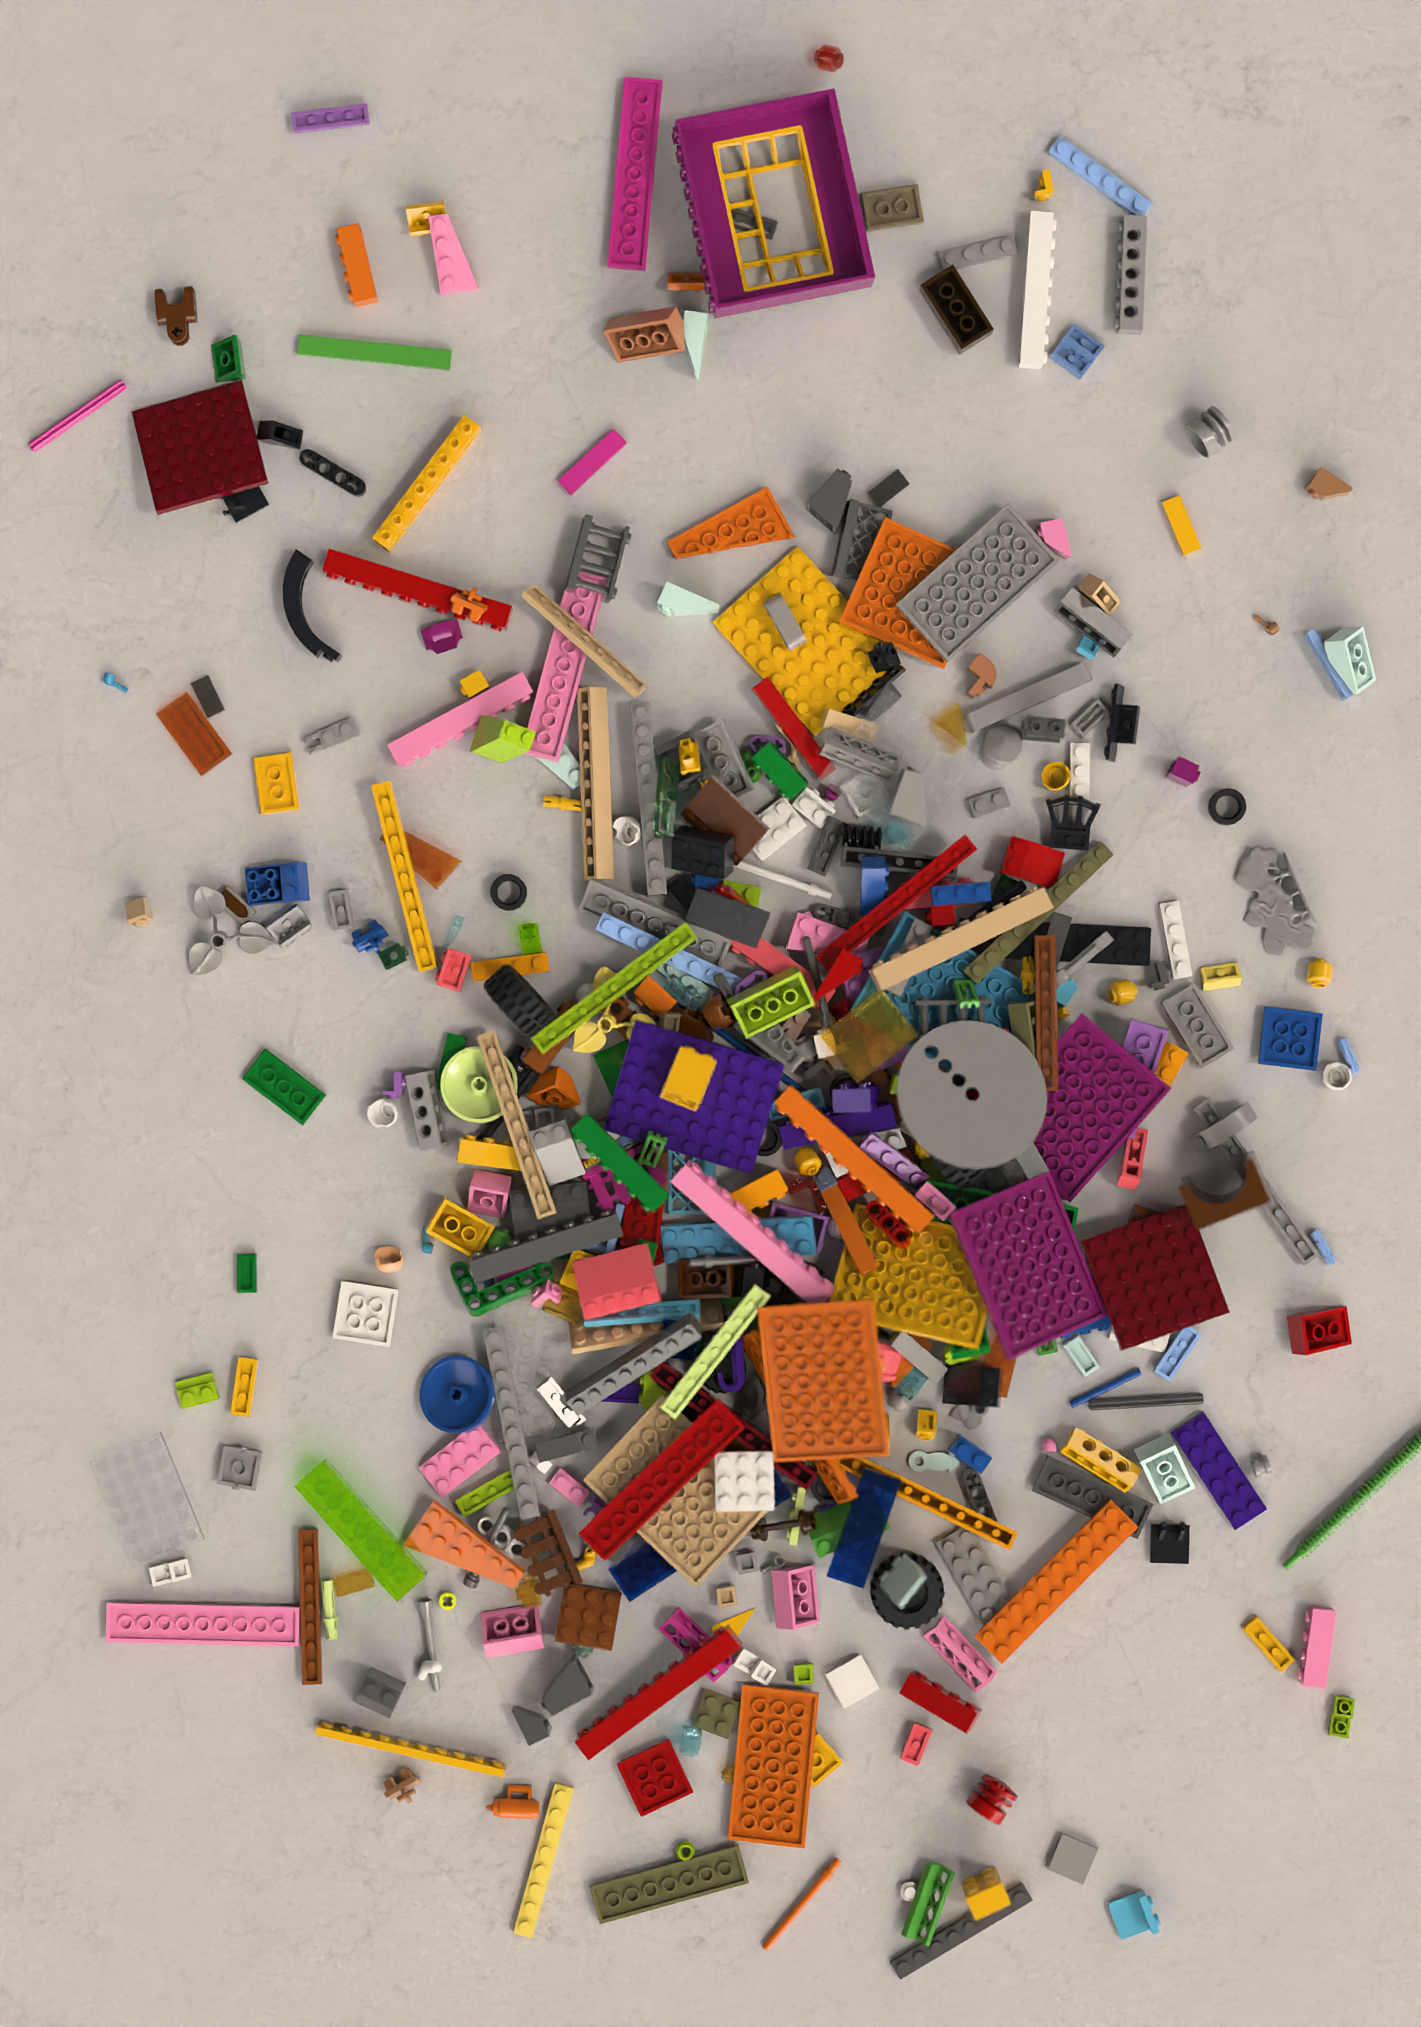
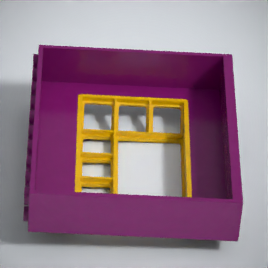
(829, 190)

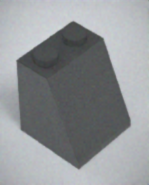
(830, 500)
(567, 1687)
(380, 1692)

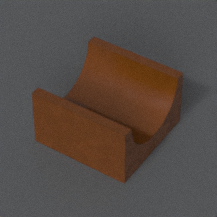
(1210, 1208)

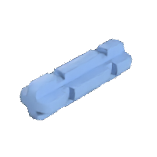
(1348, 1055)
(1323, 1247)

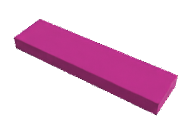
(592, 462)

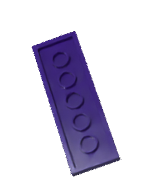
(1218, 1470)

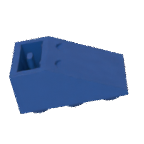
(277, 883)

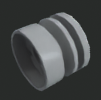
(1209, 432)

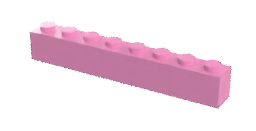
(460, 719)

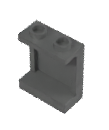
(1043, 729)
(671, 750)

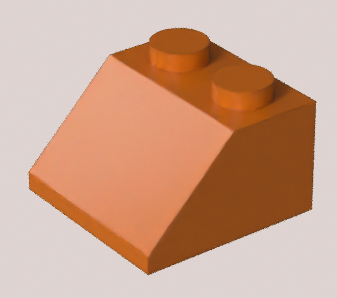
(654, 997)

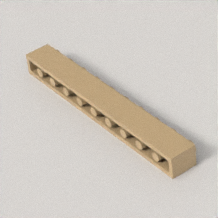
(595, 783)
(961, 939)

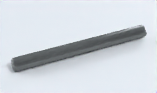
(1143, 1402)

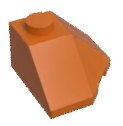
(555, 1088)

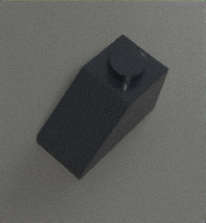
(279, 434)

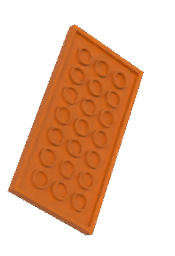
(773, 1766)

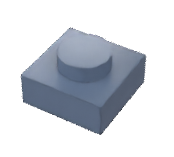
(824, 1179)

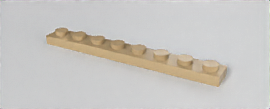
(584, 640)

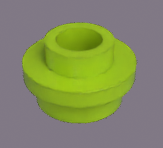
(685, 1856)

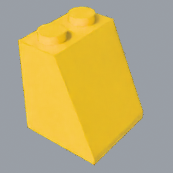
(688, 1078)

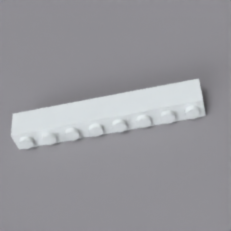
(1036, 290)

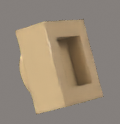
(726, 1596)

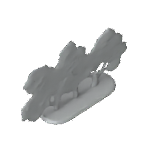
(1273, 905)

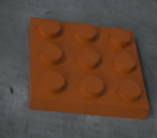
(588, 1617)

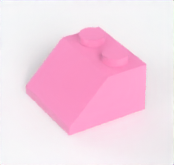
(489, 1193)

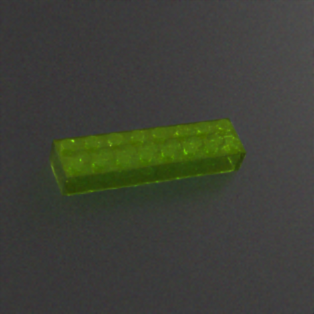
(361, 1530)

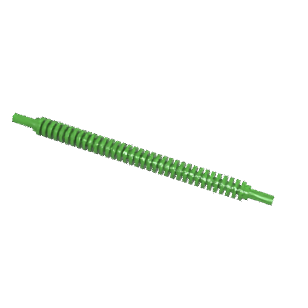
(1300, 1551)

